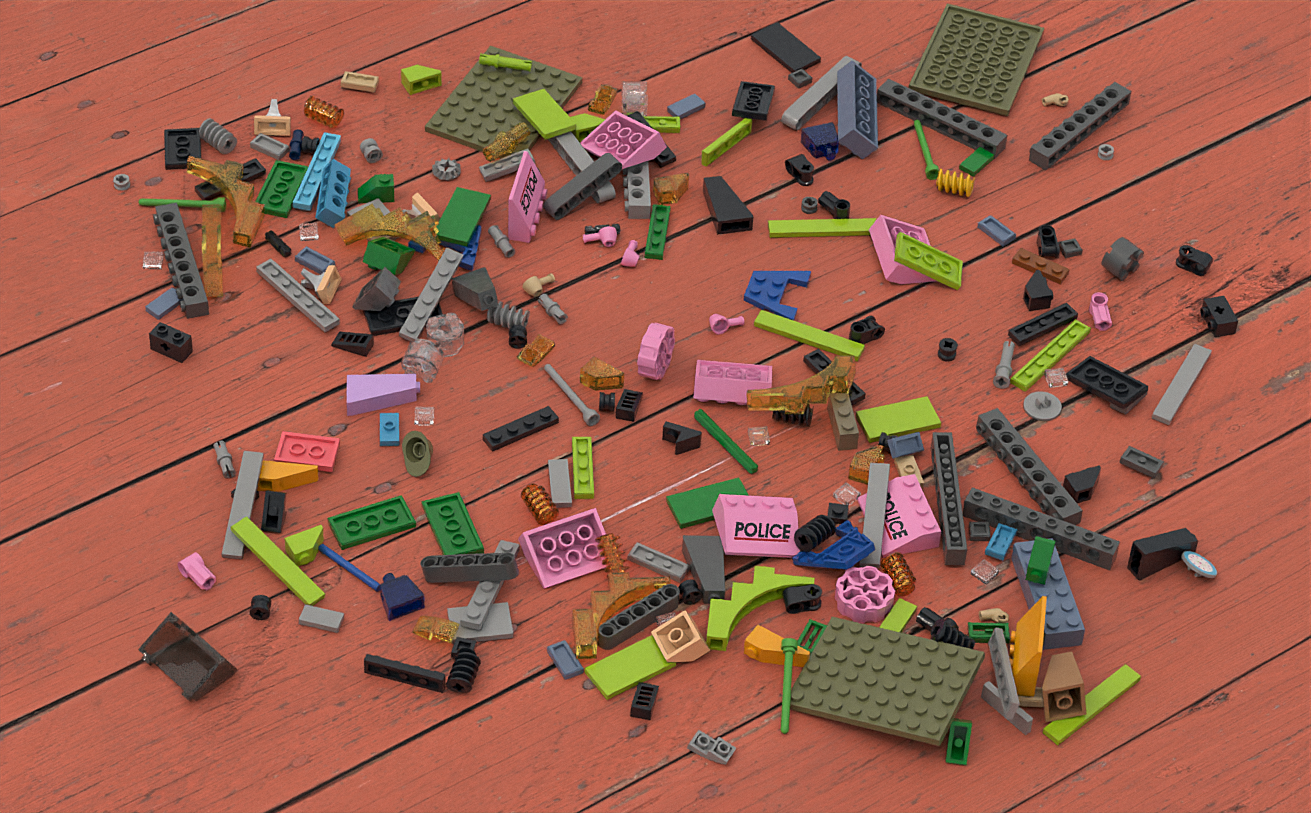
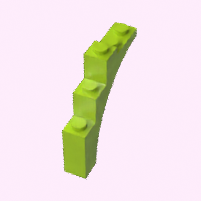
(745, 597)

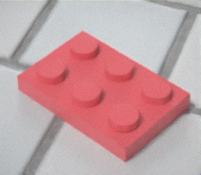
(308, 450)

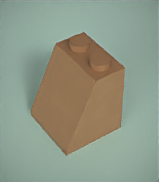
(1063, 689)

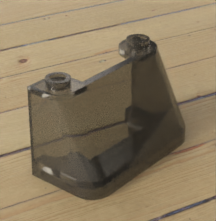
(186, 658)

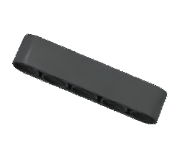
(582, 186)
(469, 567)
(638, 616)

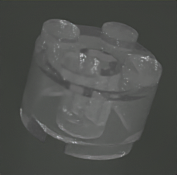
(634, 97)
(446, 333)
(422, 359)

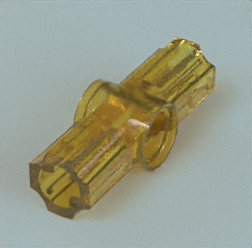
(506, 142)

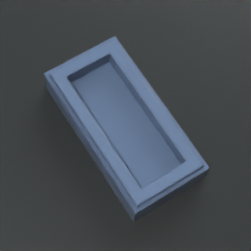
(686, 106)
(996, 230)
(313, 260)
(163, 304)
(905, 445)
(565, 660)

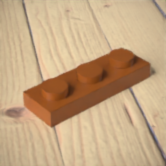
(1033, 262)

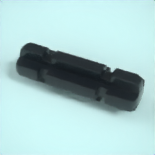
(591, 230)
(278, 243)

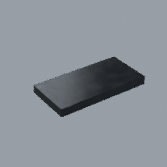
(785, 48)
(753, 100)
(392, 318)
(1106, 382)

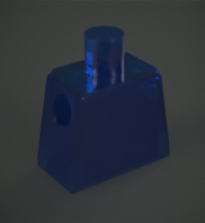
(821, 140)
(400, 596)

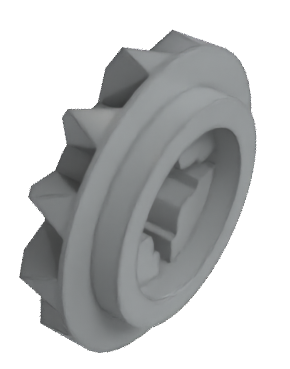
(452, 172)

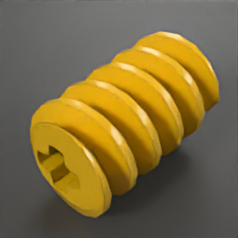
(955, 183)

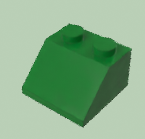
(388, 254)

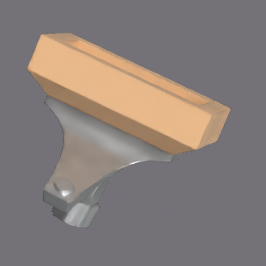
(272, 123)
(420, 206)
(324, 284)

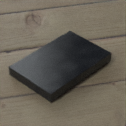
(181, 145)

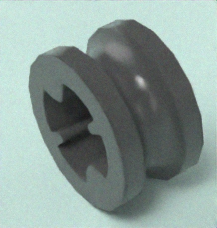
(809, 201)

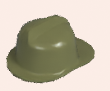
(417, 453)

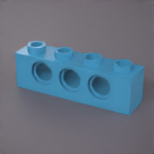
(333, 193)

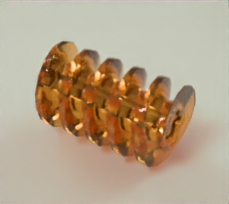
(323, 112)
(539, 504)
(611, 554)
(899, 572)

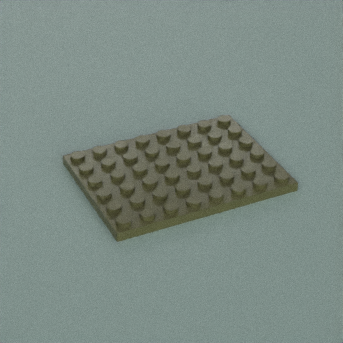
(976, 59)
(485, 106)
(885, 680)

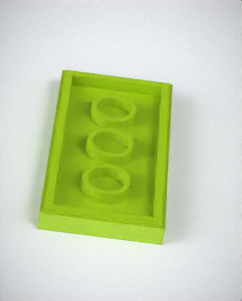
(544, 114)
(928, 260)
(898, 419)
(628, 667)

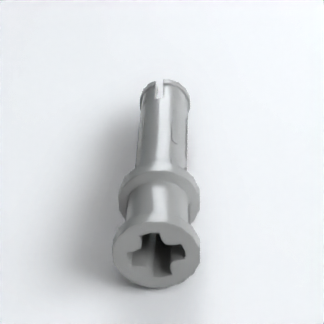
(1004, 370)

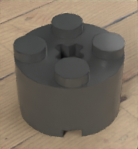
(1122, 258)

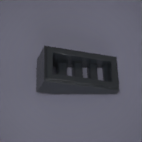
(362, 344)
(627, 408)
(643, 711)

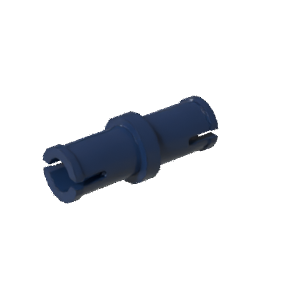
(296, 144)

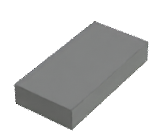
(269, 146)
(321, 618)

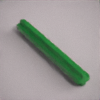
(726, 441)

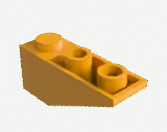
(284, 476)

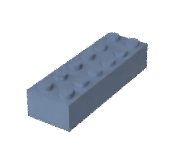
(857, 110)
(1062, 619)

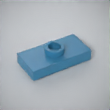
(389, 429)
(1000, 541)

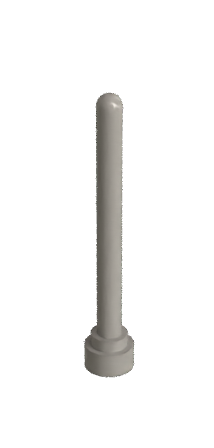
(590, 416)

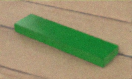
(657, 232)

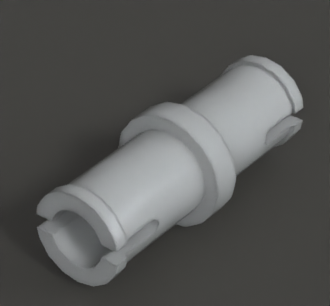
(501, 241)
(552, 309)
(224, 459)

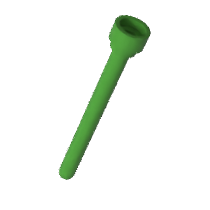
(931, 170)
(183, 203)
(788, 647)

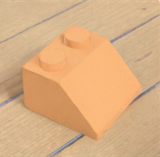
(680, 639)

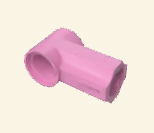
(1099, 310)
(195, 569)

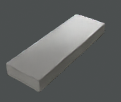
(503, 166)
(560, 483)
(658, 562)
(1021, 719)

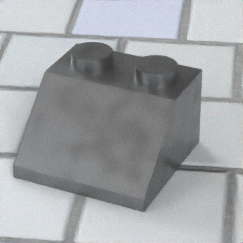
(378, 292)

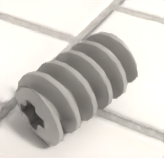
(217, 136)
(507, 317)

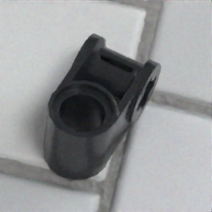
(800, 169)
(1047, 242)
(1195, 261)
(866, 330)
(800, 598)

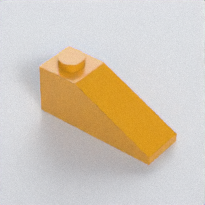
(766, 648)

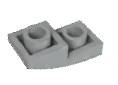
(711, 749)

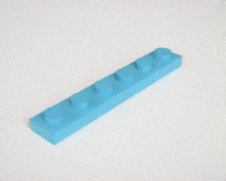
(312, 180)

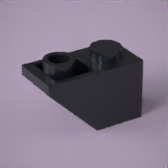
(1037, 293)
(1082, 483)

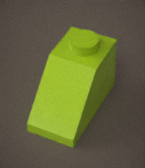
(420, 78)
(585, 125)
(304, 545)

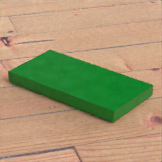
(281, 188)
(462, 216)
(697, 504)
(371, 522)
(452, 525)

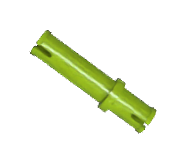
(499, 61)

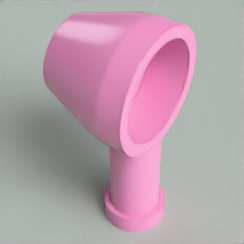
(606, 235)
(630, 257)
(720, 324)

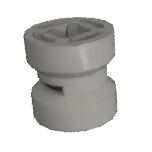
(371, 150)

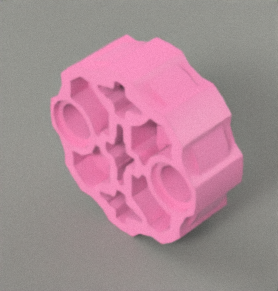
(656, 351)
(864, 594)

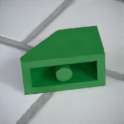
(377, 187)
(1040, 560)
(958, 741)

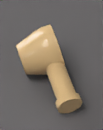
(534, 285)

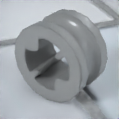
(1105, 148)
(121, 178)

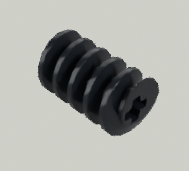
(807, 416)
(814, 533)
(946, 633)
(463, 671)

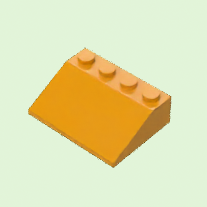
(1028, 648)

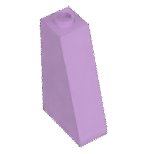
(379, 391)

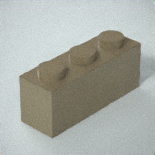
(843, 421)

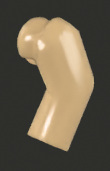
(1057, 99)
(994, 614)

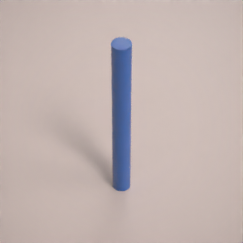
(349, 567)

